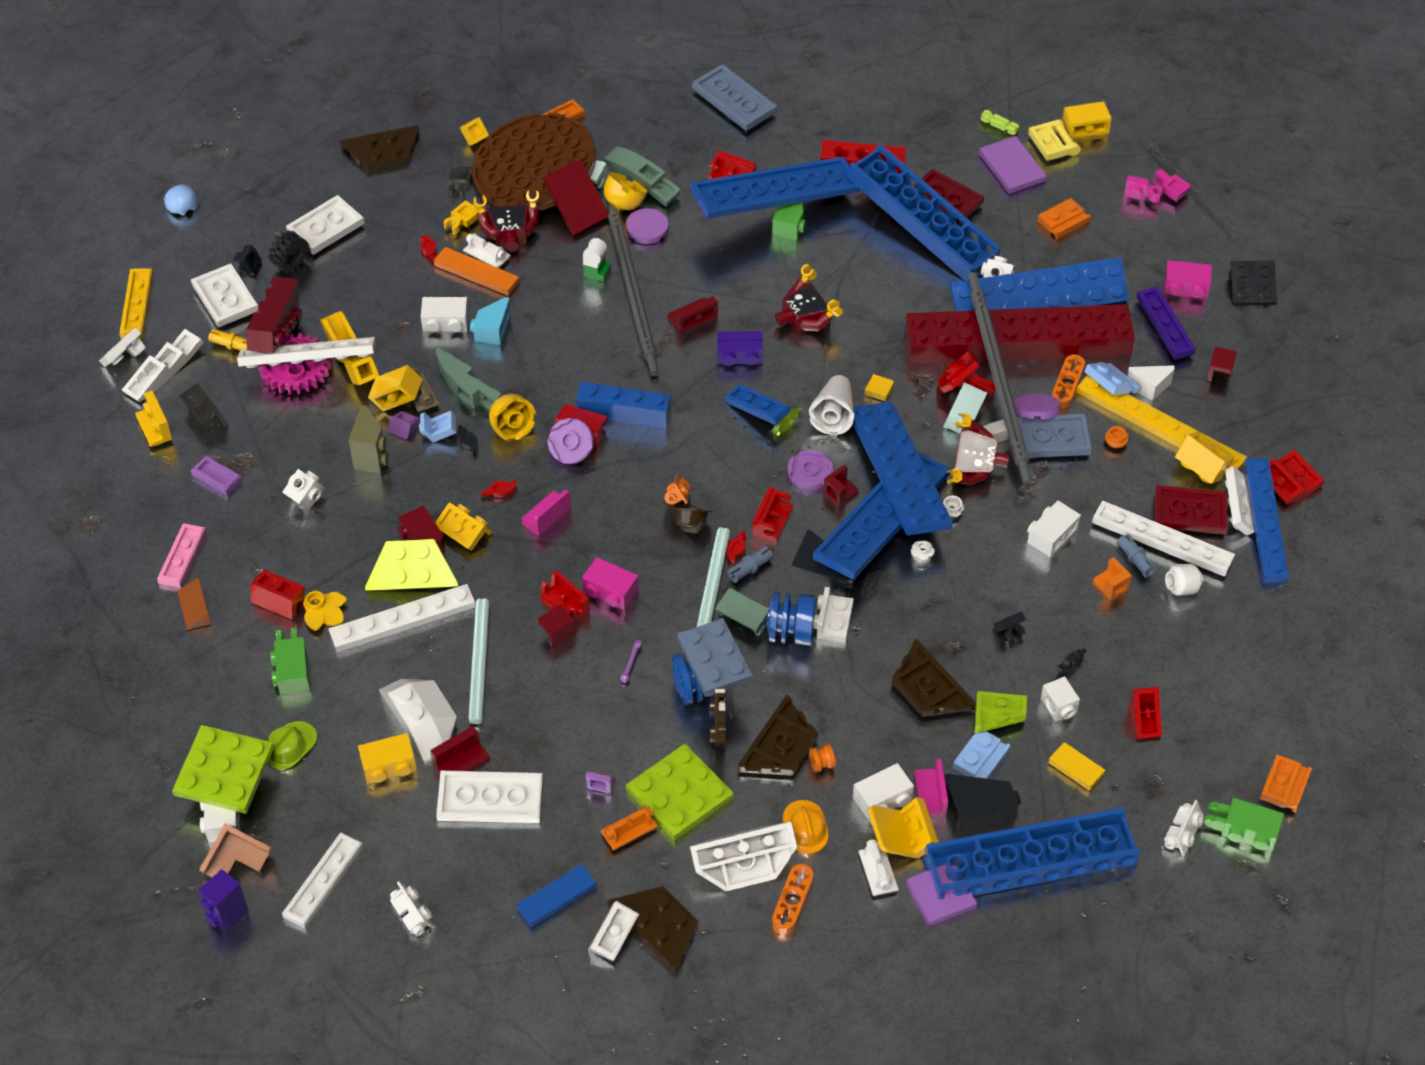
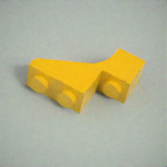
(358, 368)

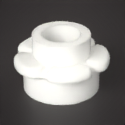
(953, 505)
(922, 555)

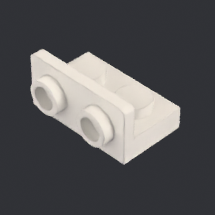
(833, 618)

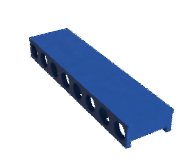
(920, 215)
(1033, 854)

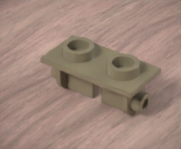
(425, 397)

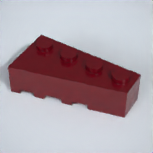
(274, 316)

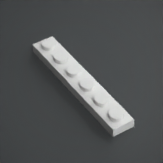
(317, 351)
(1163, 538)
(401, 618)

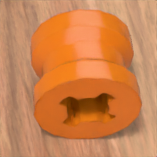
(822, 758)

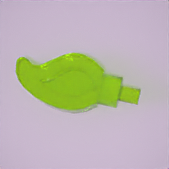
(786, 422)

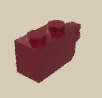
(420, 526)

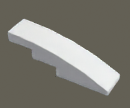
(166, 364)

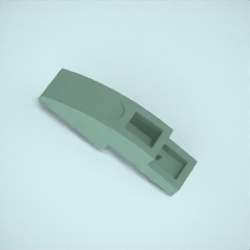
(644, 172)
(461, 381)

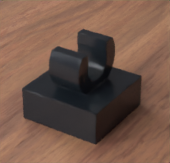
(248, 260)
(1010, 623)

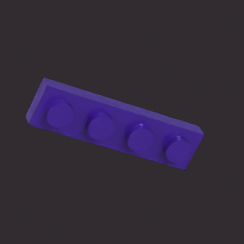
(1166, 323)

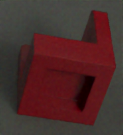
(1222, 360)
(838, 487)
(558, 625)

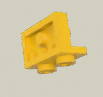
(153, 421)
(461, 527)

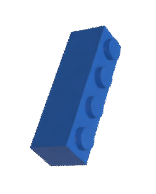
(626, 404)

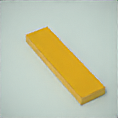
(136, 301)

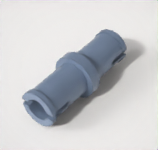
(1136, 555)
(750, 564)

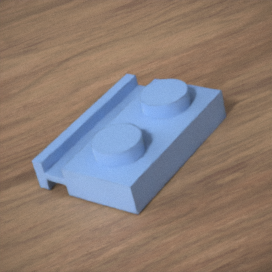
(1111, 378)
(981, 755)

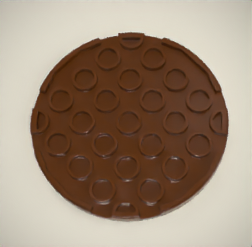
(527, 151)

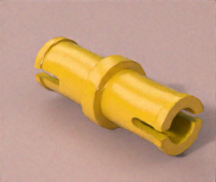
(231, 341)

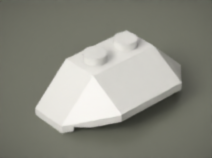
(421, 713)
(745, 856)

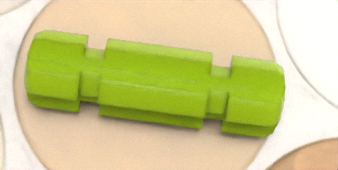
(1000, 122)

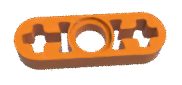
(1066, 373)
(793, 909)

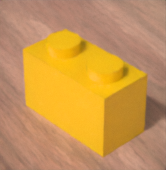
(1086, 120)
(395, 388)
(1204, 457)
(387, 758)

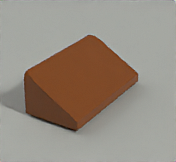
(193, 605)

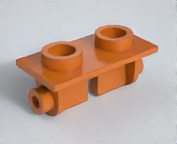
(677, 491)
(629, 828)

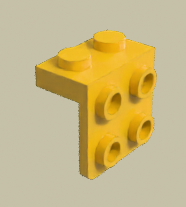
(903, 830)

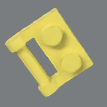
(1049, 143)

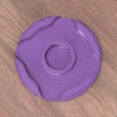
(647, 226)
(1036, 405)
(570, 441)
(809, 470)

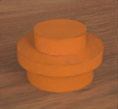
(1116, 437)

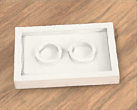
(326, 223)
(224, 295)

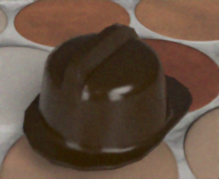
(688, 517)

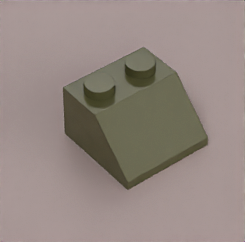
(368, 443)

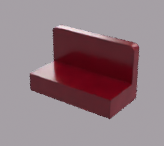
(694, 314)
(460, 752)

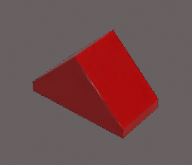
(1146, 712)

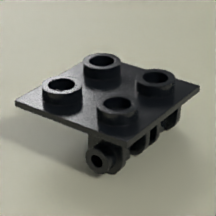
(1253, 281)

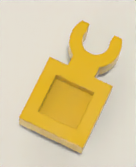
(464, 215)

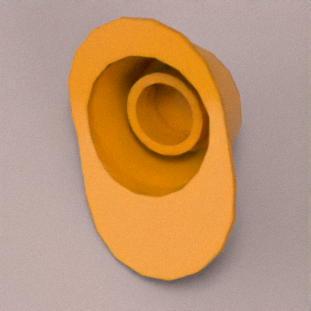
(808, 825)

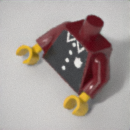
(508, 224)
(805, 307)
(975, 453)

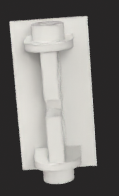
(485, 251)
(1189, 819)
(877, 869)
(419, 915)

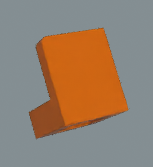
(1113, 580)

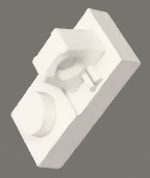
(130, 343)

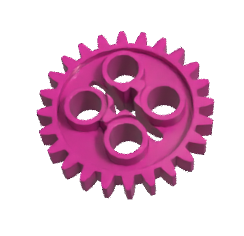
(296, 376)

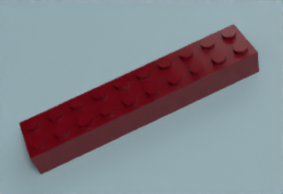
(1021, 333)

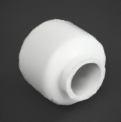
(1183, 579)

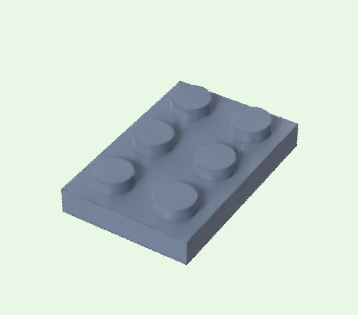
(1056, 436)
(714, 657)

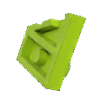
(998, 710)

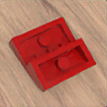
(1293, 477)

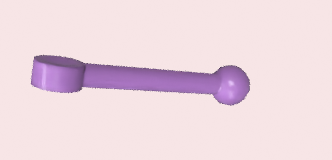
(625, 676)

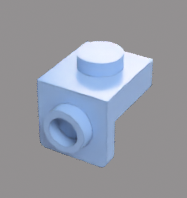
(438, 427)

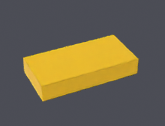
(1076, 766)

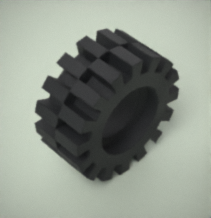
(288, 251)

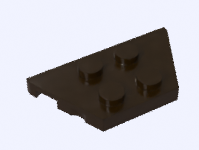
(382, 148)
(929, 685)
(717, 710)
(780, 743)
(661, 923)

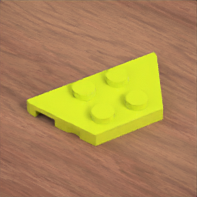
(411, 566)

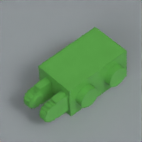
(290, 663)
(1246, 823)

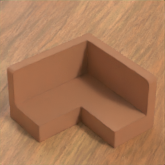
(234, 846)

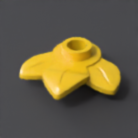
(325, 612)

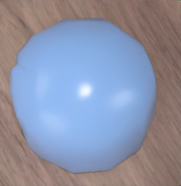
(181, 199)

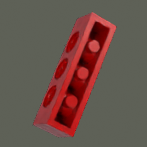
(856, 151)

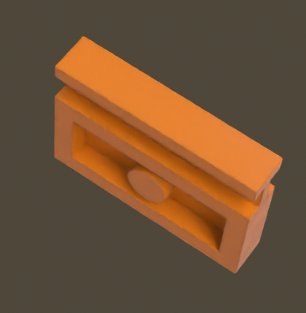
(1063, 218)
(1285, 783)

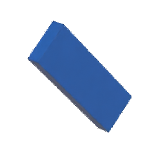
(757, 404)
(556, 895)

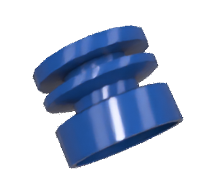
(791, 619)
(686, 681)

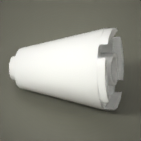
(833, 407)

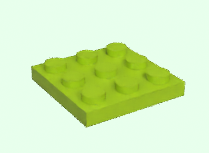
(223, 769)
(680, 791)

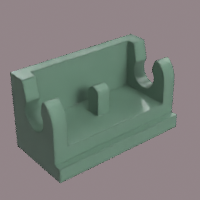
(743, 611)

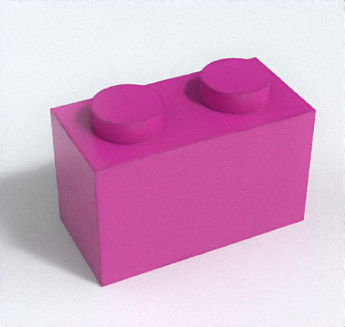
(1187, 279)
(610, 583)

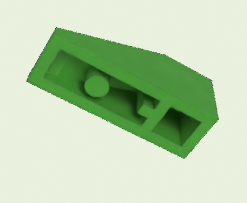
(789, 221)

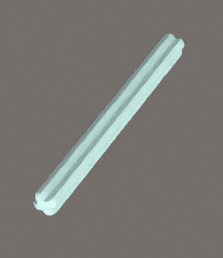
(714, 576)
(479, 661)

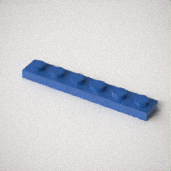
(1265, 520)

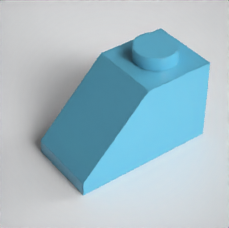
(491, 322)

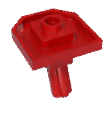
(964, 371)

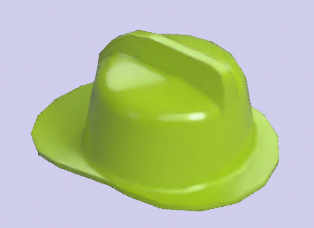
(291, 744)

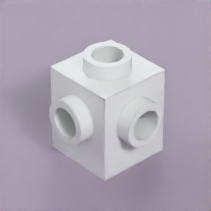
(989, 267)
(304, 488)

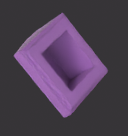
(403, 424)
(600, 782)

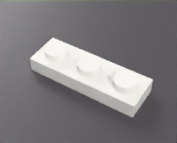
(1239, 501)

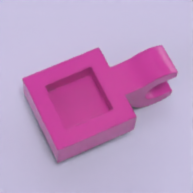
(1172, 186)
(1140, 189)

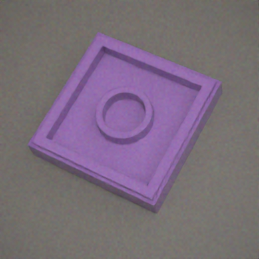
(932, 908)

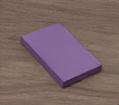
(1012, 164)

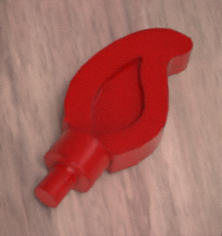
(428, 247)
(500, 489)
(736, 547)

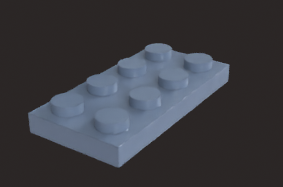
(734, 97)

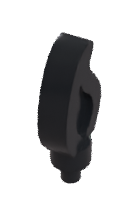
(468, 440)
(1070, 661)

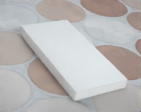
(490, 797)

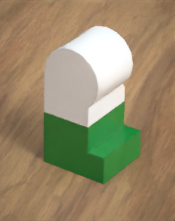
(594, 260)

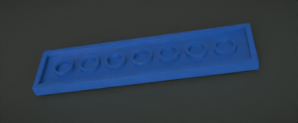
(773, 187)
(1061, 286)
(900, 469)
(868, 528)

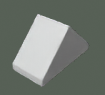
(1151, 379)

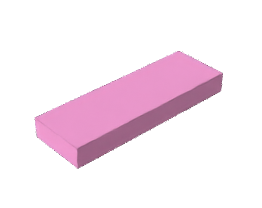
(181, 555)

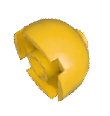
(623, 193)
(512, 416)

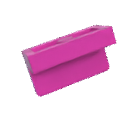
(547, 512)
(932, 787)

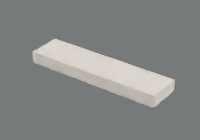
(322, 880)

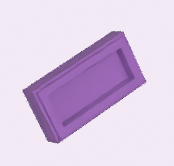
(216, 475)

